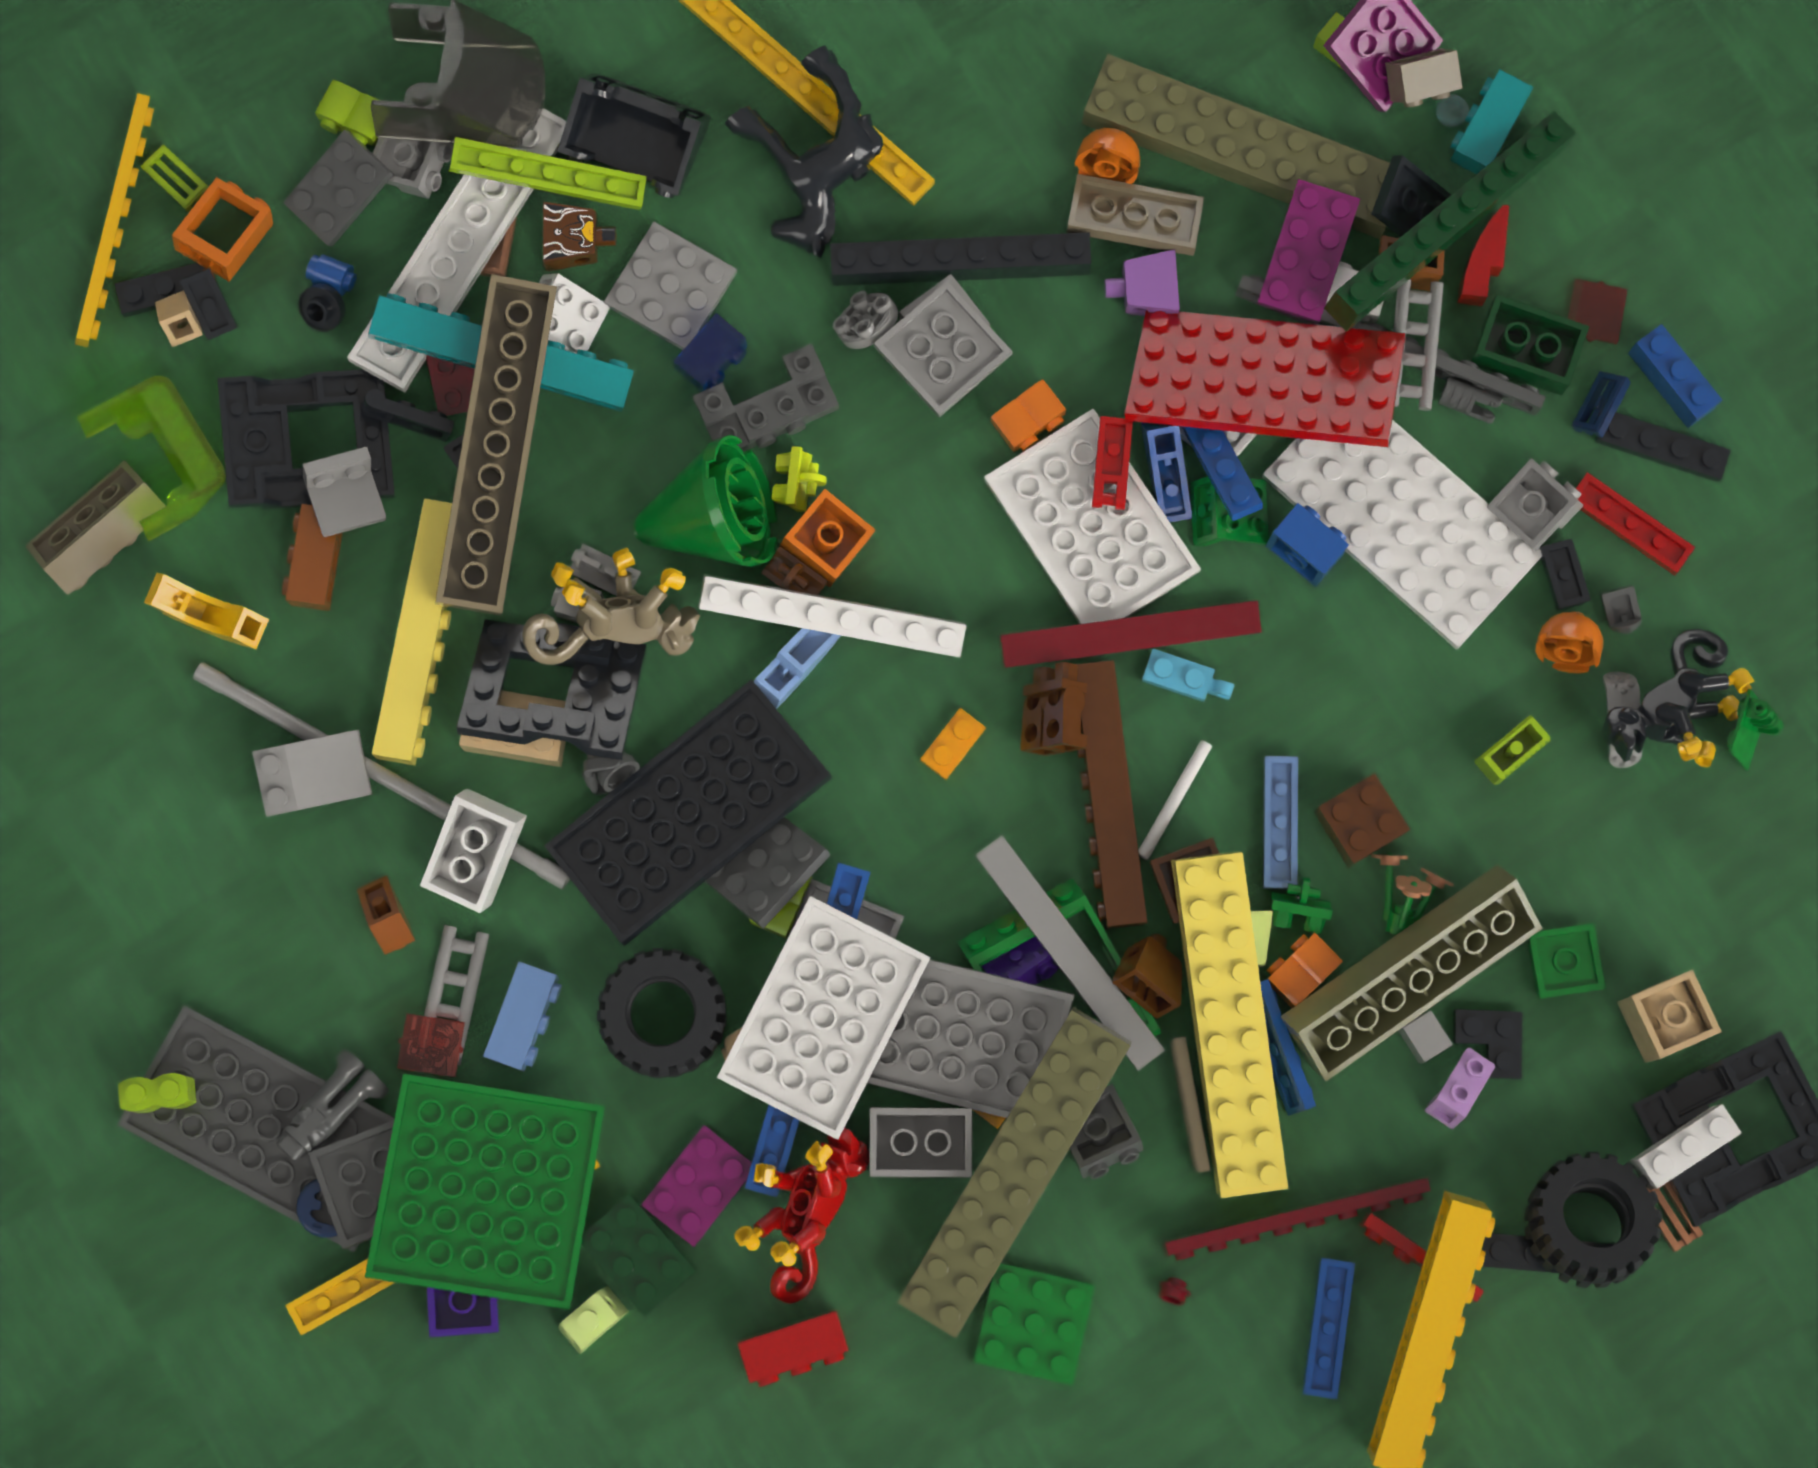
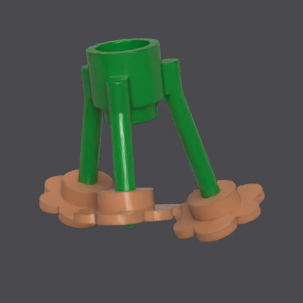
(1412, 887)

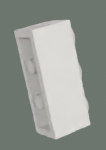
(1686, 1146)

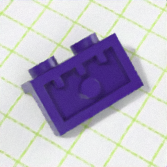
(1024, 963)

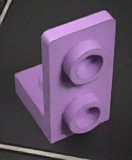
(1461, 1089)

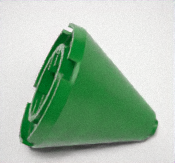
(714, 508)

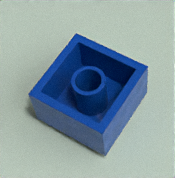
(1307, 544)

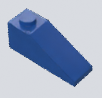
(1167, 470)

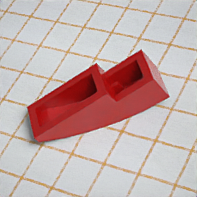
(1484, 260)

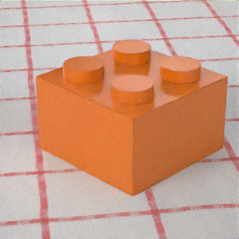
(827, 537)

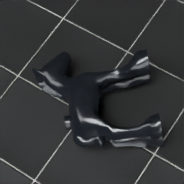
(821, 167)

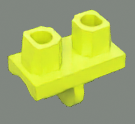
(802, 479)

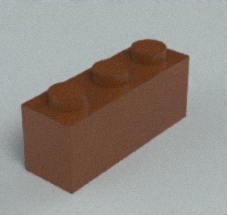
(312, 563)

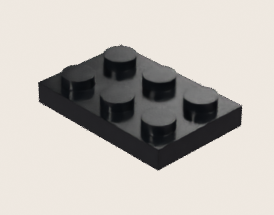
(1406, 196)

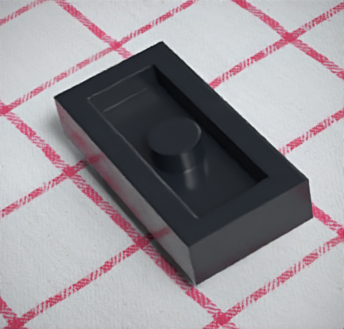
(208, 303)
(1564, 574)

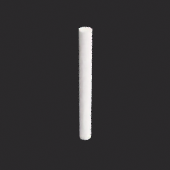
(1174, 799)

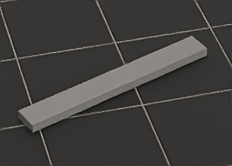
(1068, 950)

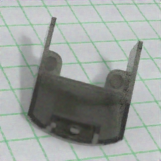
(486, 85)

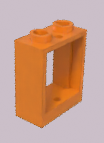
(206, 254)

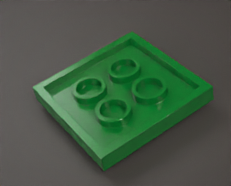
(1034, 1324)

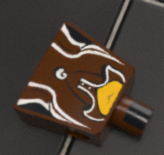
(572, 236)

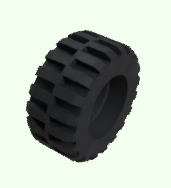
(626, 984)
(1621, 1190)

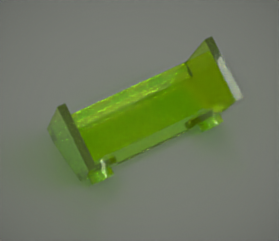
(160, 409)

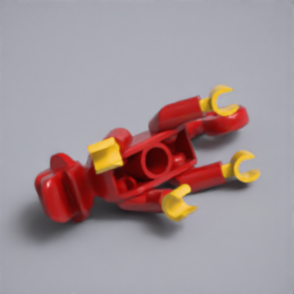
(814, 1201)

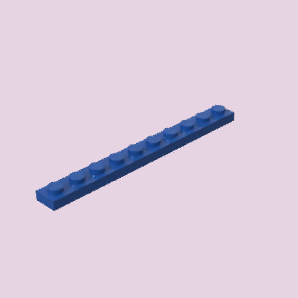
(779, 1127)

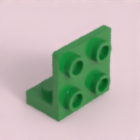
(1213, 524)

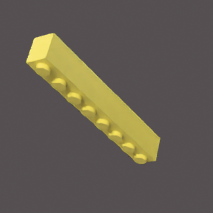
(416, 645)

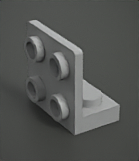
(343, 492)

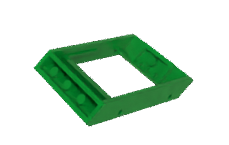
(1011, 931)

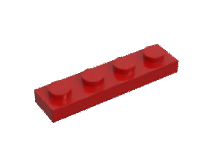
(1633, 525)
(1404, 1248)

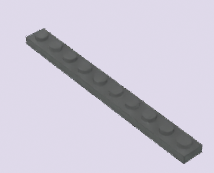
(1520, 397)

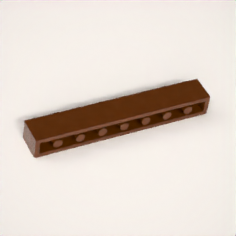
(1110, 801)

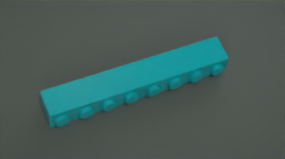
(457, 341)

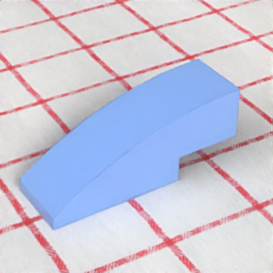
(794, 664)

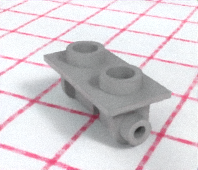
(598, 569)

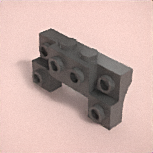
(774, 411)

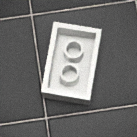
(473, 850)

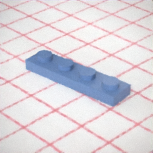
(1280, 822)

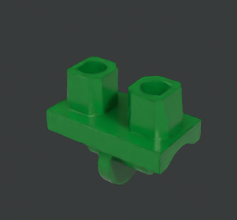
(1302, 901)

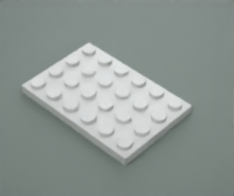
(1096, 557)
(823, 1017)

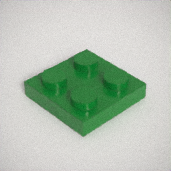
(1566, 961)

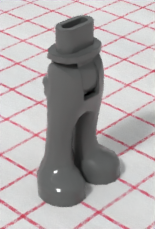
(316, 1119)

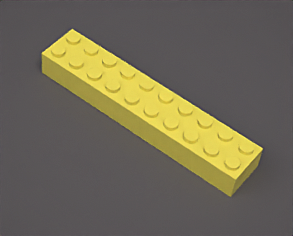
(1229, 1024)

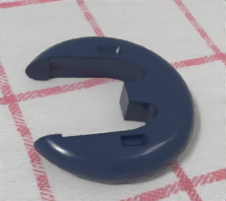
(306, 1204)

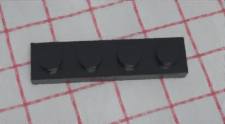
(1666, 447)
(1515, 1253)

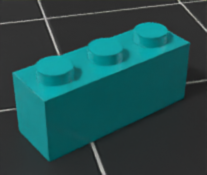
(1490, 121)

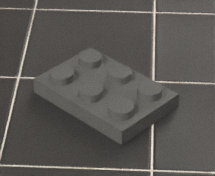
(338, 188)

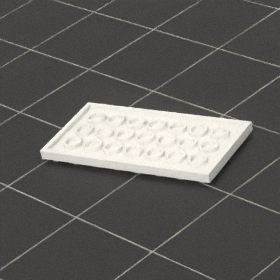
(1409, 526)

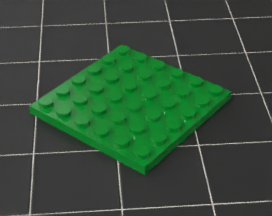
(485, 1192)

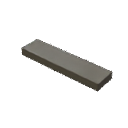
(1189, 1105)

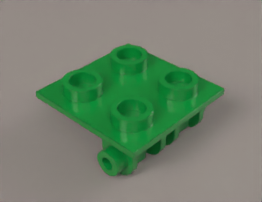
(1754, 718)

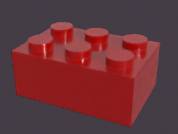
(794, 1348)

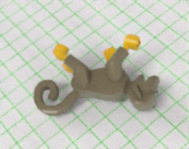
(623, 618)

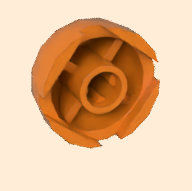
(1109, 155)
(1570, 642)

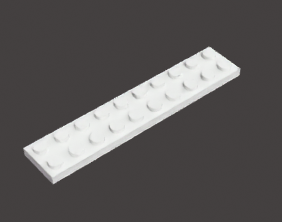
(455, 254)

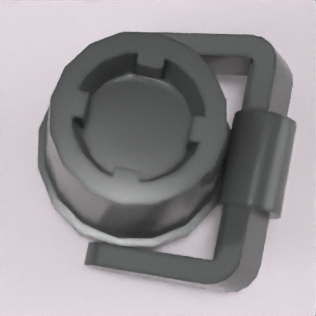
(609, 772)

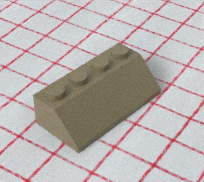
(94, 528)

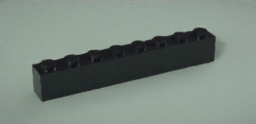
(962, 257)

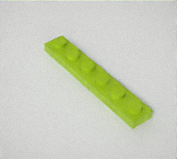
(547, 173)

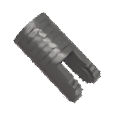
(1462, 397)

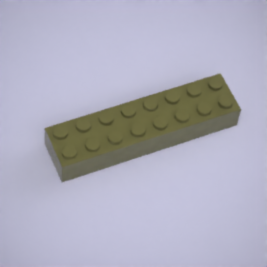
(1411, 972)

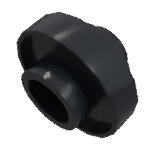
(321, 307)

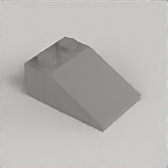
(312, 773)

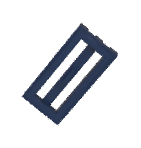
(1605, 404)

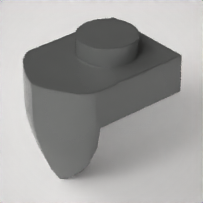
(1621, 609)

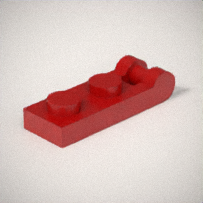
(1112, 462)

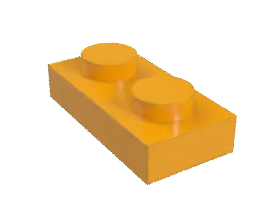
(953, 744)

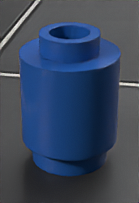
(332, 272)

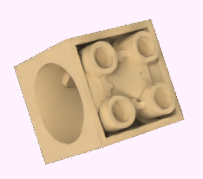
(1669, 1016)

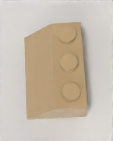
(541, 751)

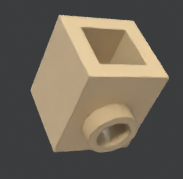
(178, 319)

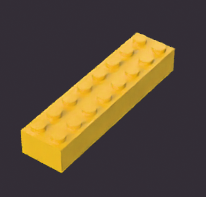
(1430, 1332)

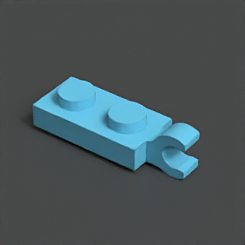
(1184, 677)

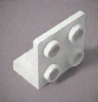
(575, 314)

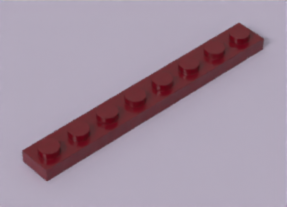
(1283, 1222)

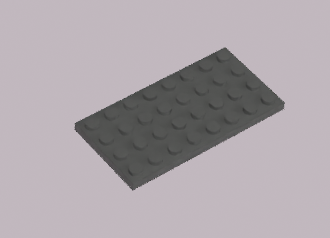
(240, 1113)

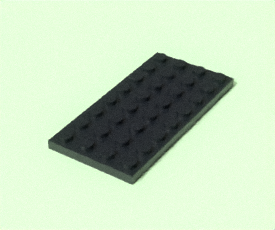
(688, 812)

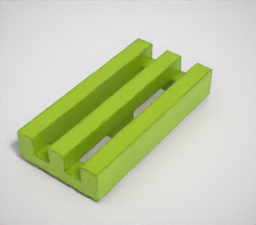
(194, 195)

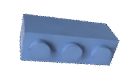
(523, 1017)

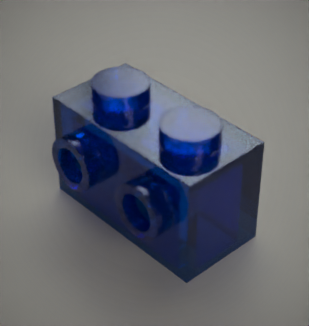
(711, 354)

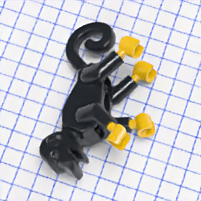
(1671, 706)

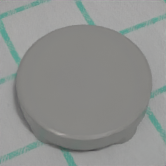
(865, 319)

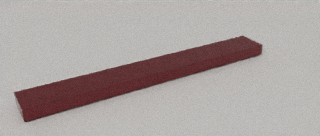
(1130, 633)

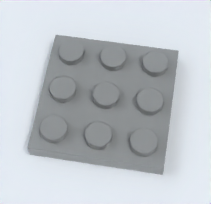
(670, 286)
(943, 349)

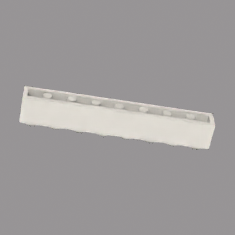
(831, 615)

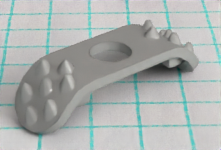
(1624, 691)

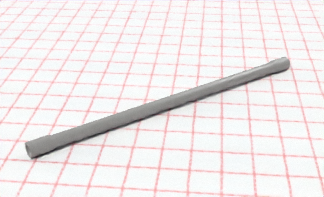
(223, 684)

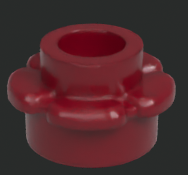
(1174, 1291)

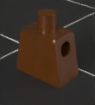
(1151, 975)

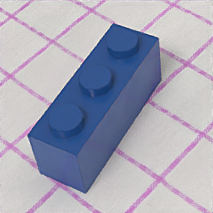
(1675, 376)

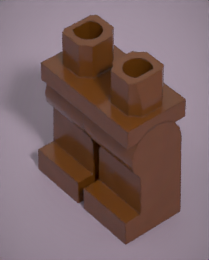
(1053, 711)

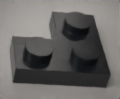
(1499, 1032)

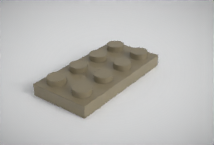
(1135, 214)

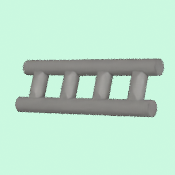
(1431, 333)
(469, 981)

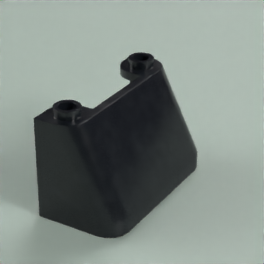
(633, 132)

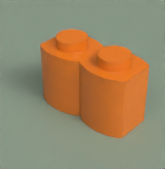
(1028, 416)
(1303, 969)

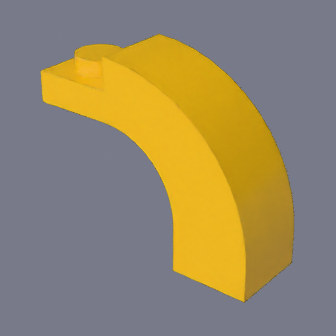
(206, 613)

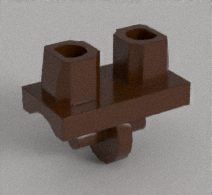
(793, 574)

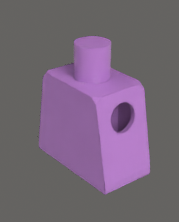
(1147, 284)

